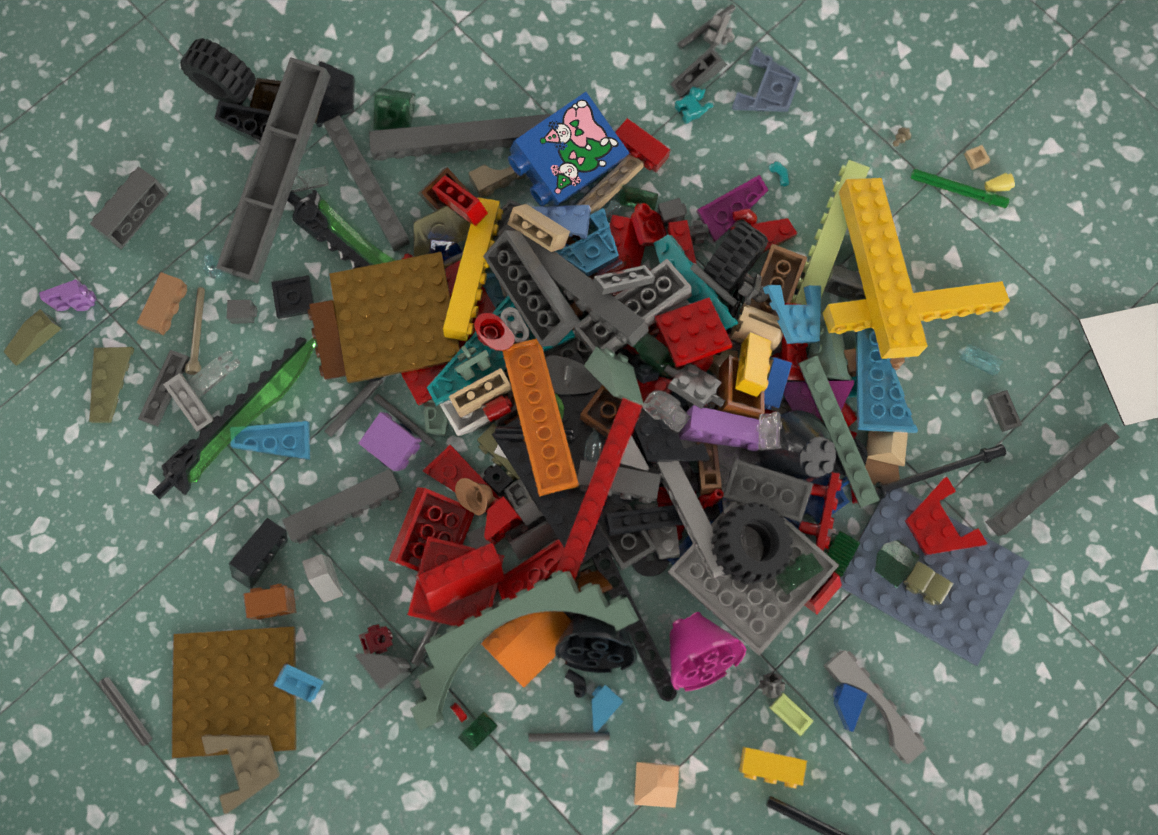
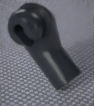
(578, 682)

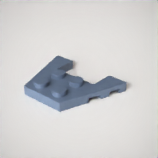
(775, 89)

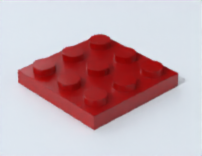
(693, 332)

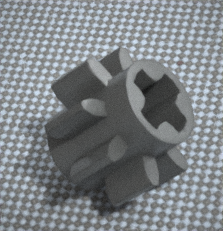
(698, 231)
(772, 685)

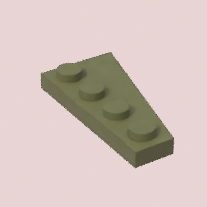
(107, 380)

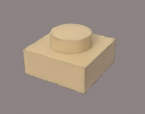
(977, 157)

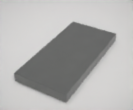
(760, 485)

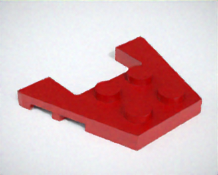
(933, 527)

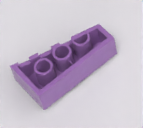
(720, 428)

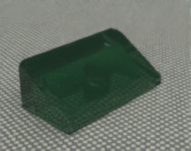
(633, 196)

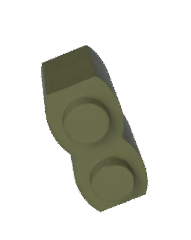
(928, 584)

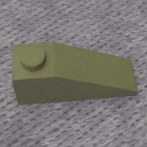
(31, 336)

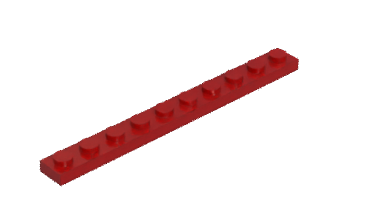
(599, 487)

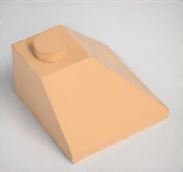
(656, 784)

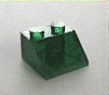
(393, 109)

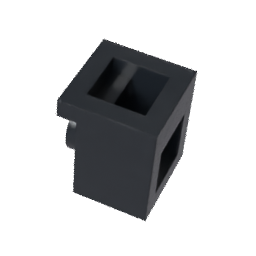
(502, 483)

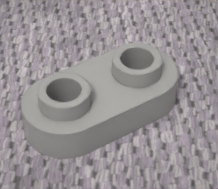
(517, 325)

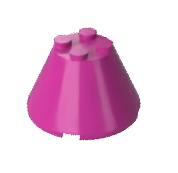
(701, 652)

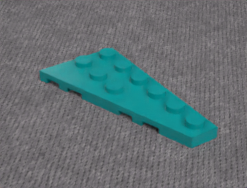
(669, 249)

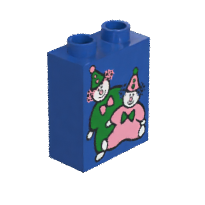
(567, 152)

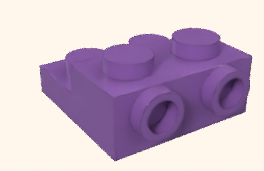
(69, 295)

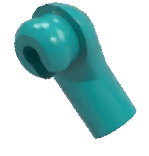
(782, 171)

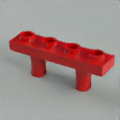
(821, 529)

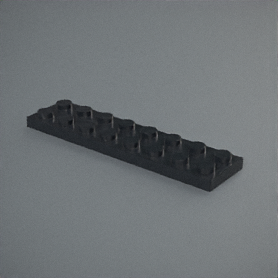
(557, 507)

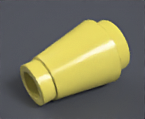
(1001, 183)

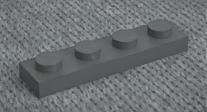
(159, 396)

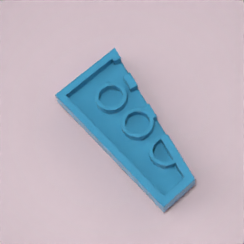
(277, 439)

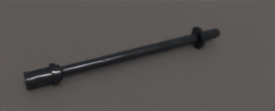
(985, 455)

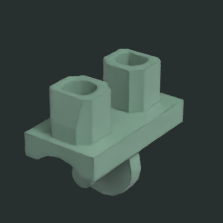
(465, 369)

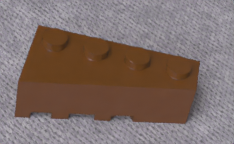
(327, 338)

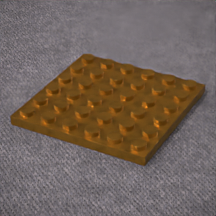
(393, 317)
(228, 689)

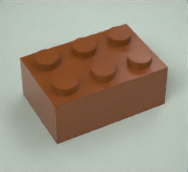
(735, 400)

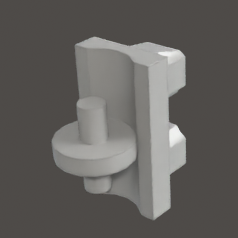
(721, 33)

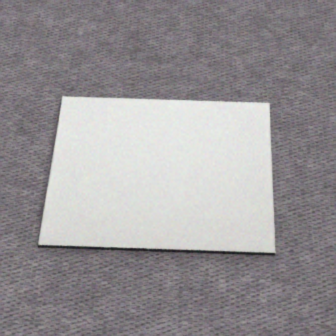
(1128, 359)

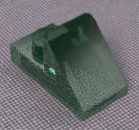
(477, 731)

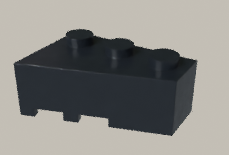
(257, 553)

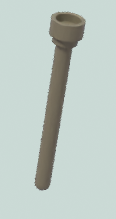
(193, 365)

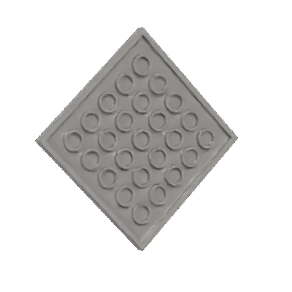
(752, 610)

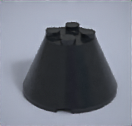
(804, 449)
(595, 645)

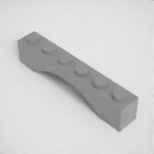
(902, 739)

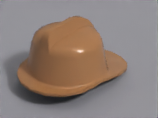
(474, 496)

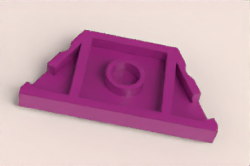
(800, 398)

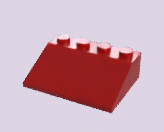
(429, 516)

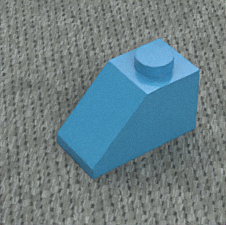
(603, 705)

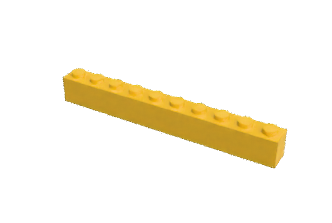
(930, 305)

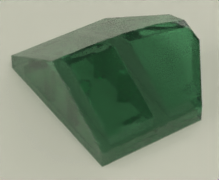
(895, 562)

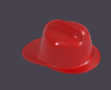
(493, 332)

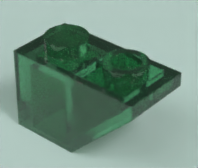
(654, 353)

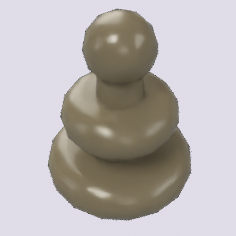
(903, 135)

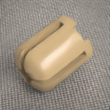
(758, 323)

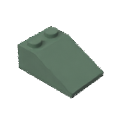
(614, 374)

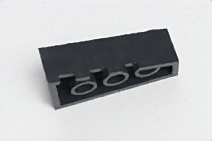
(242, 119)

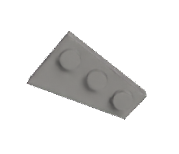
(663, 538)

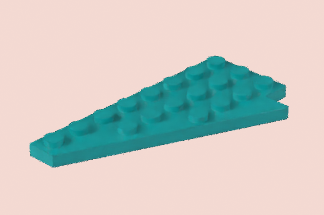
(450, 381)

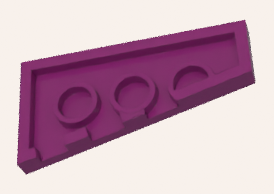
(719, 211)

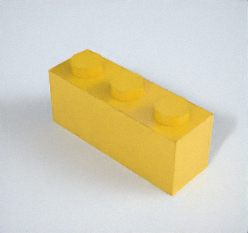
(753, 365)
(772, 767)

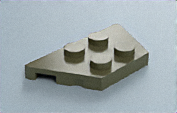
(438, 225)

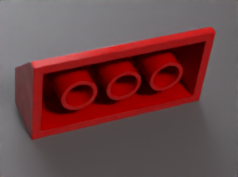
(626, 239)
(461, 577)

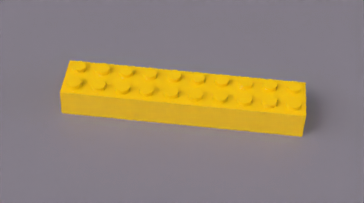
(882, 269)

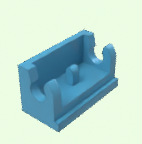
(298, 683)

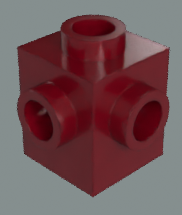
(376, 639)

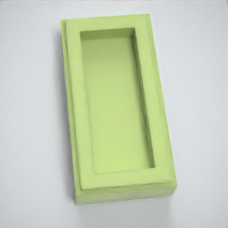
(791, 714)

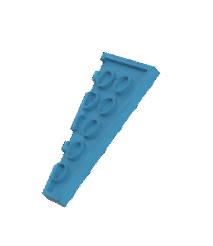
(879, 392)

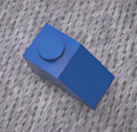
(849, 704)

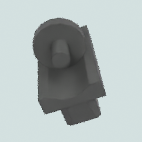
(752, 288)

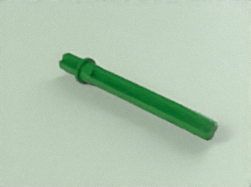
(959, 188)

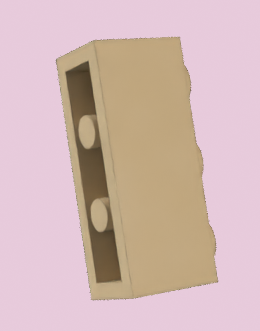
(538, 227)
(480, 393)

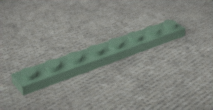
(838, 431)

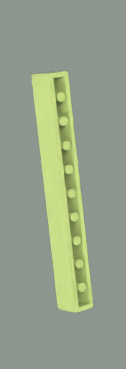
(829, 237)

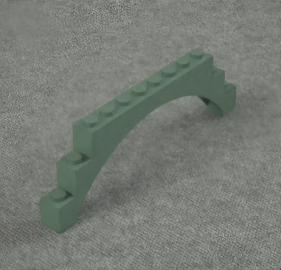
(451, 649)

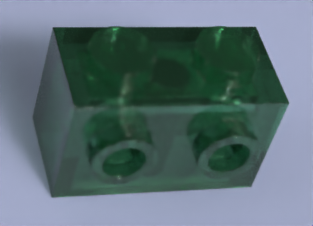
(799, 573)

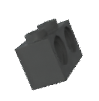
(523, 502)

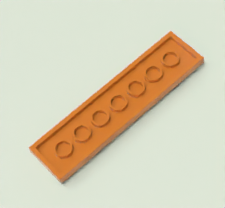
(540, 417)

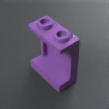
(390, 442)

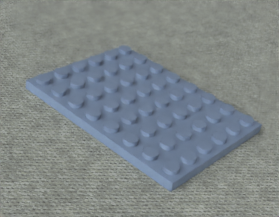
(981, 579)

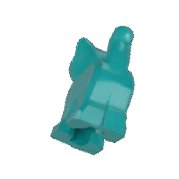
(691, 106)

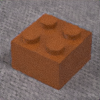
(270, 602)

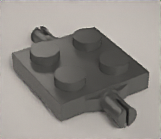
(694, 385)

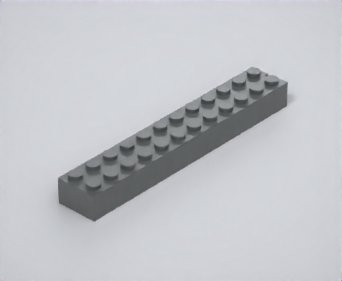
(273, 170)

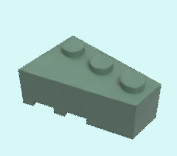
(830, 354)

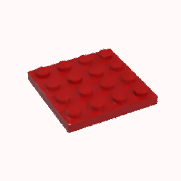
(438, 552)

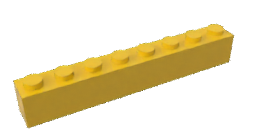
(472, 274)

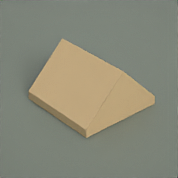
(887, 446)

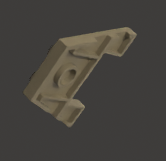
(252, 763)

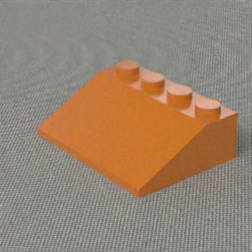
(527, 643)

